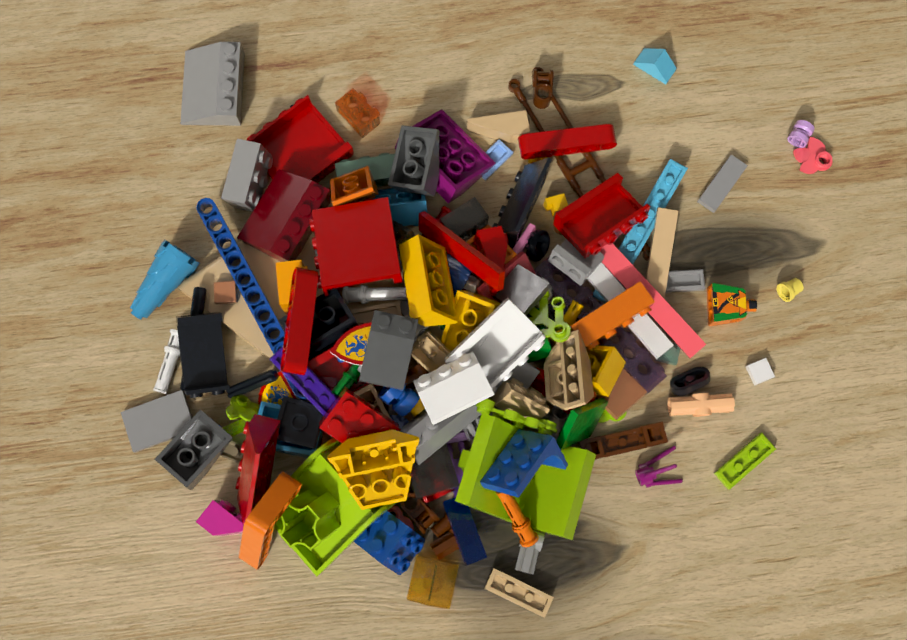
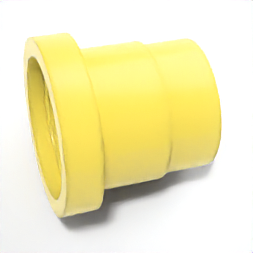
(789, 289)

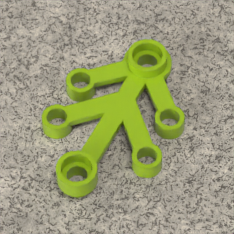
(542, 318)
(544, 426)

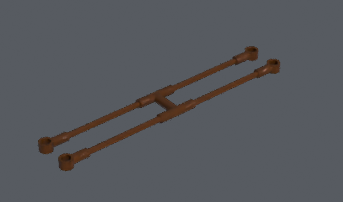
(568, 173)

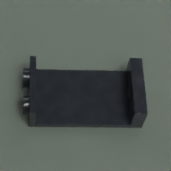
(202, 354)

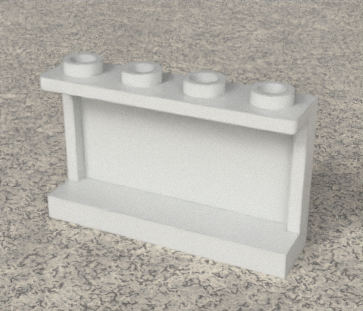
(508, 342)

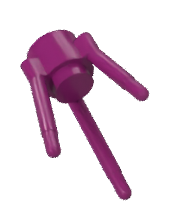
(646, 474)

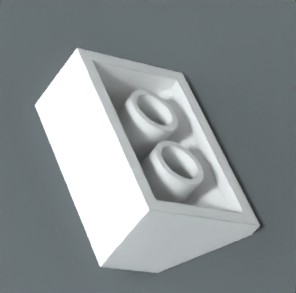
(453, 388)

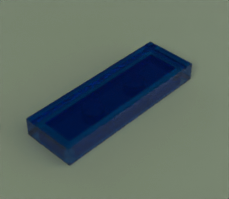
(464, 531)

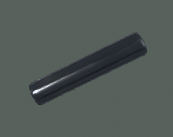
(252, 383)

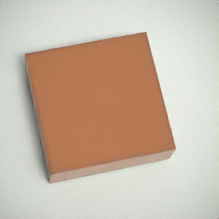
(225, 292)

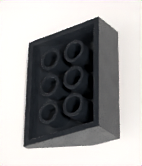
(522, 199)

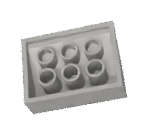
(213, 85)

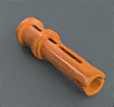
(520, 523)

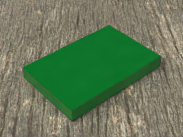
(581, 423)

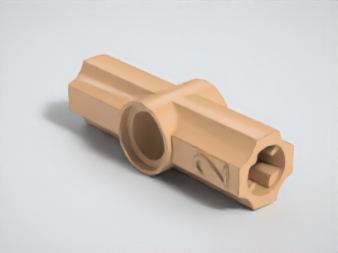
(700, 404)

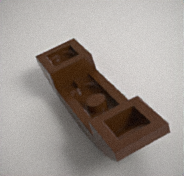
(626, 441)

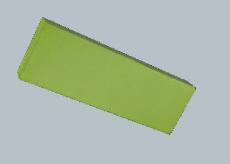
(745, 461)

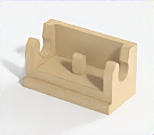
(429, 351)

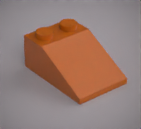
(353, 187)

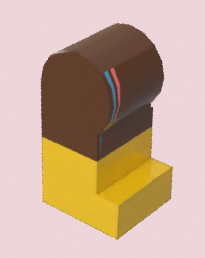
(555, 204)

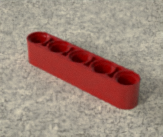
(567, 141)
(299, 321)

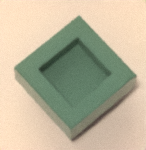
(670, 356)

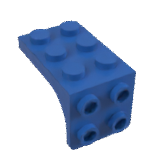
(521, 461)
(391, 542)

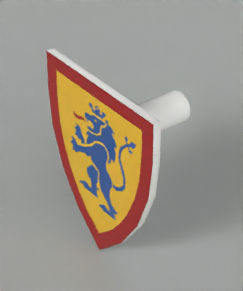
(352, 344)
(275, 391)

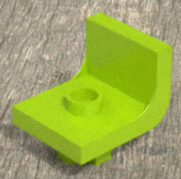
(550, 498)
(323, 514)

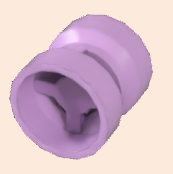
(801, 132)

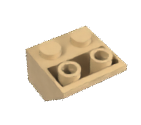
(515, 397)

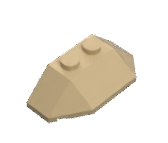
(568, 374)

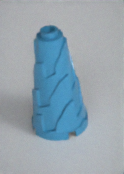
(163, 277)

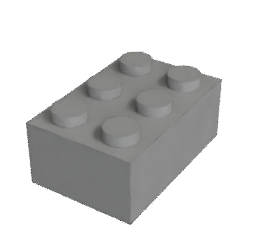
(247, 175)

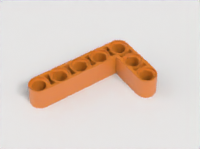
(261, 521)

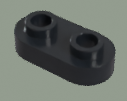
(690, 381)

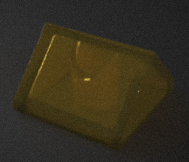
(432, 582)

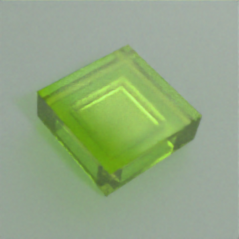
(235, 428)

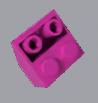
(221, 519)

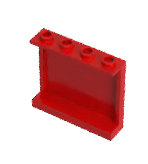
(302, 142)
(355, 244)

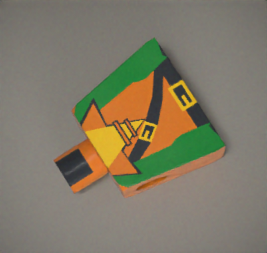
(727, 304)

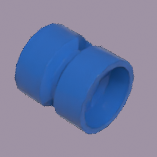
(401, 400)

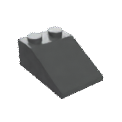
(416, 161)
(388, 350)
(194, 450)

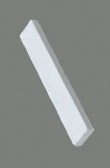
(643, 326)

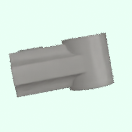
(528, 555)

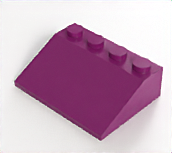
(459, 157)

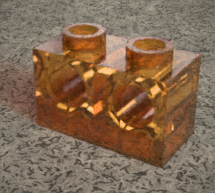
(354, 114)

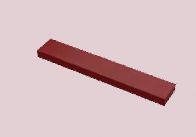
(462, 251)

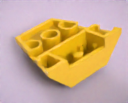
(376, 467)

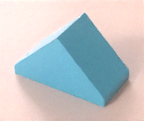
(656, 63)

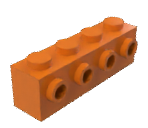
(614, 314)

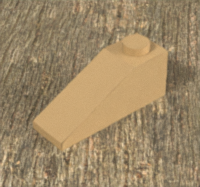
(501, 126)

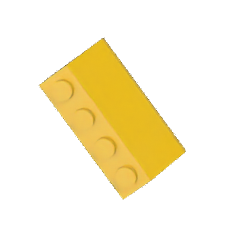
(428, 282)

